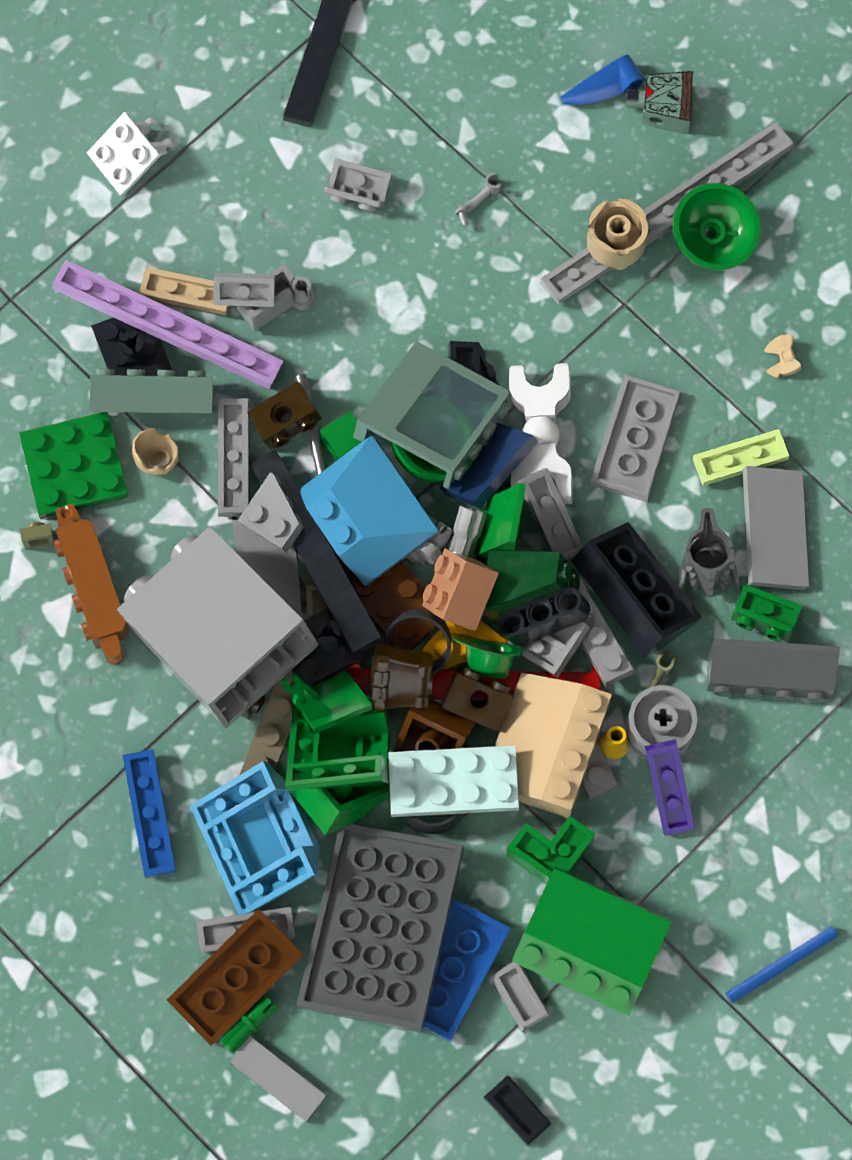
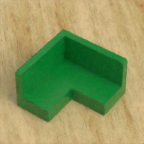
(541, 855)

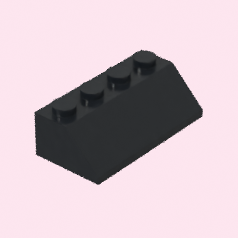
(635, 588)

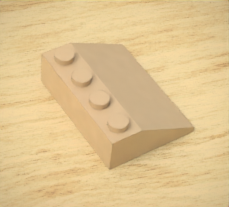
(554, 738)

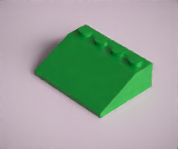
(591, 941)

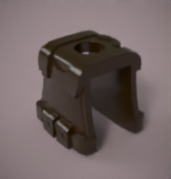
(400, 678)

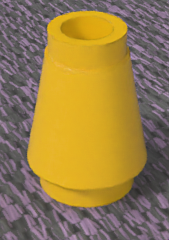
(611, 748)

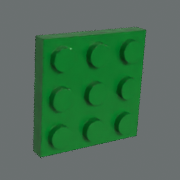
(73, 464)

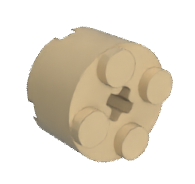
(617, 233)

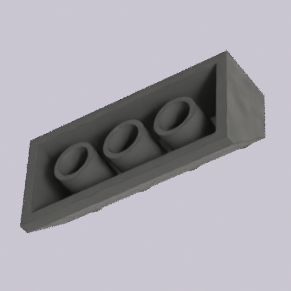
(772, 669)

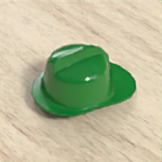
(488, 657)

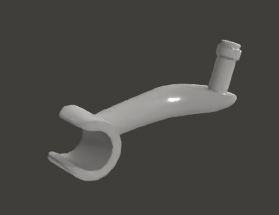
(478, 199)

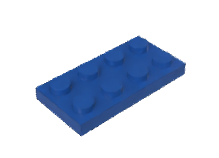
(465, 959)

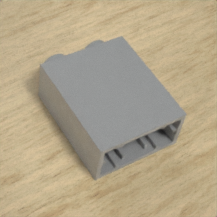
(217, 625)

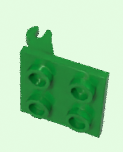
(327, 701)

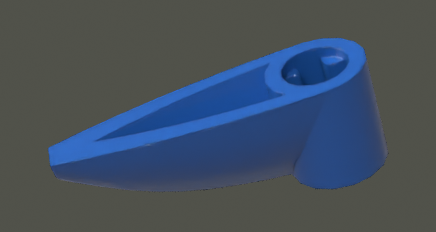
(606, 83)

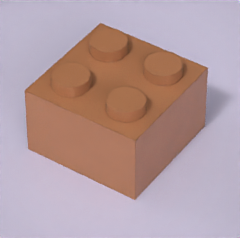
(459, 589)

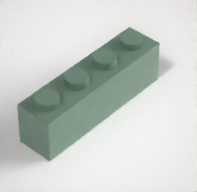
(151, 393)

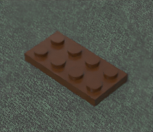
(391, 596)
(235, 977)

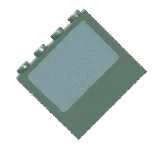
(435, 410)

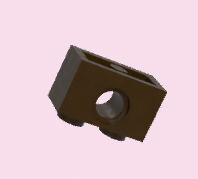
(268, 415)
(490, 713)

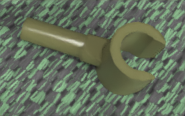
(662, 668)

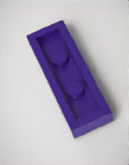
(669, 787)

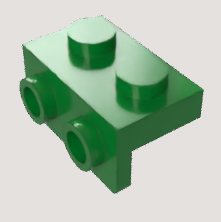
(766, 613)

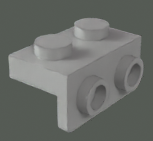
(358, 184)

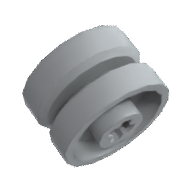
(661, 705)

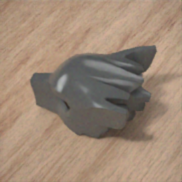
(708, 557)

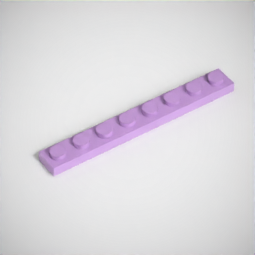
(167, 324)

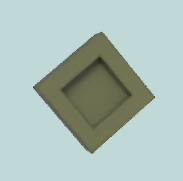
(37, 535)

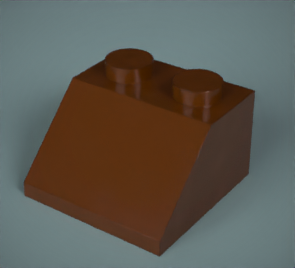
(433, 729)

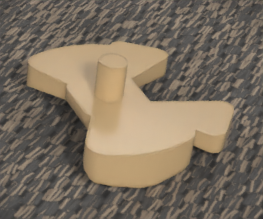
(783, 346)

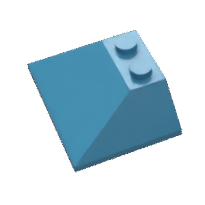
(367, 511)
(257, 837)

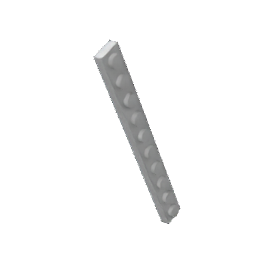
(728, 170)

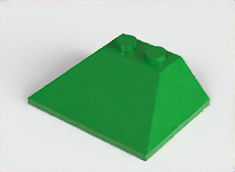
(340, 756)

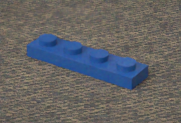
(149, 813)

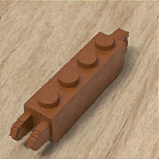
(92, 582)

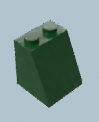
(525, 578)

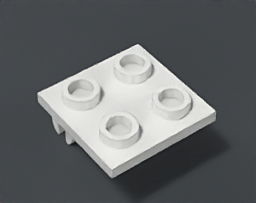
(126, 153)

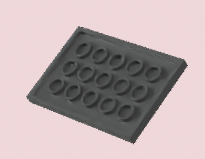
(381, 927)

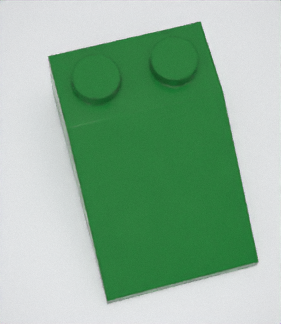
(502, 522)
(340, 806)

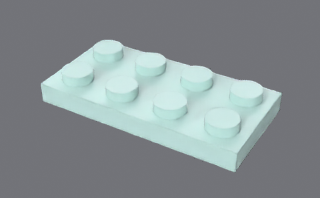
(453, 781)

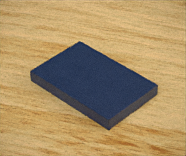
(492, 466)

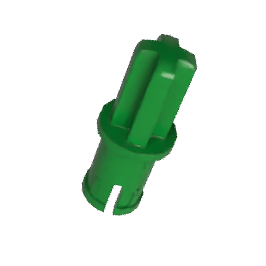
(248, 1024)

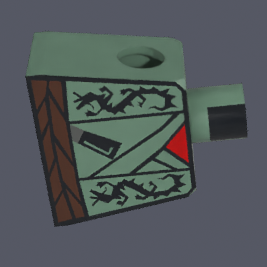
(665, 101)

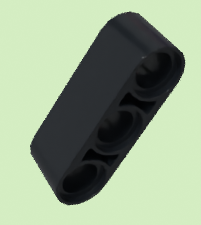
(530, 613)

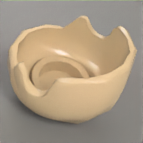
(155, 452)

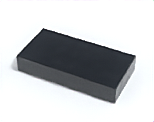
(517, 1110)

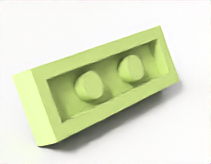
(733, 458)

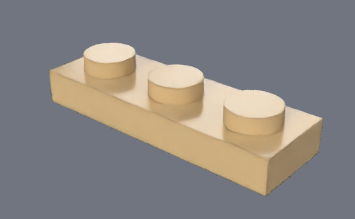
(180, 291)

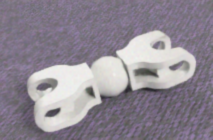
(541, 410)

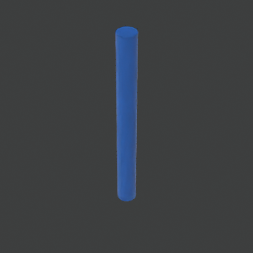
(781, 964)

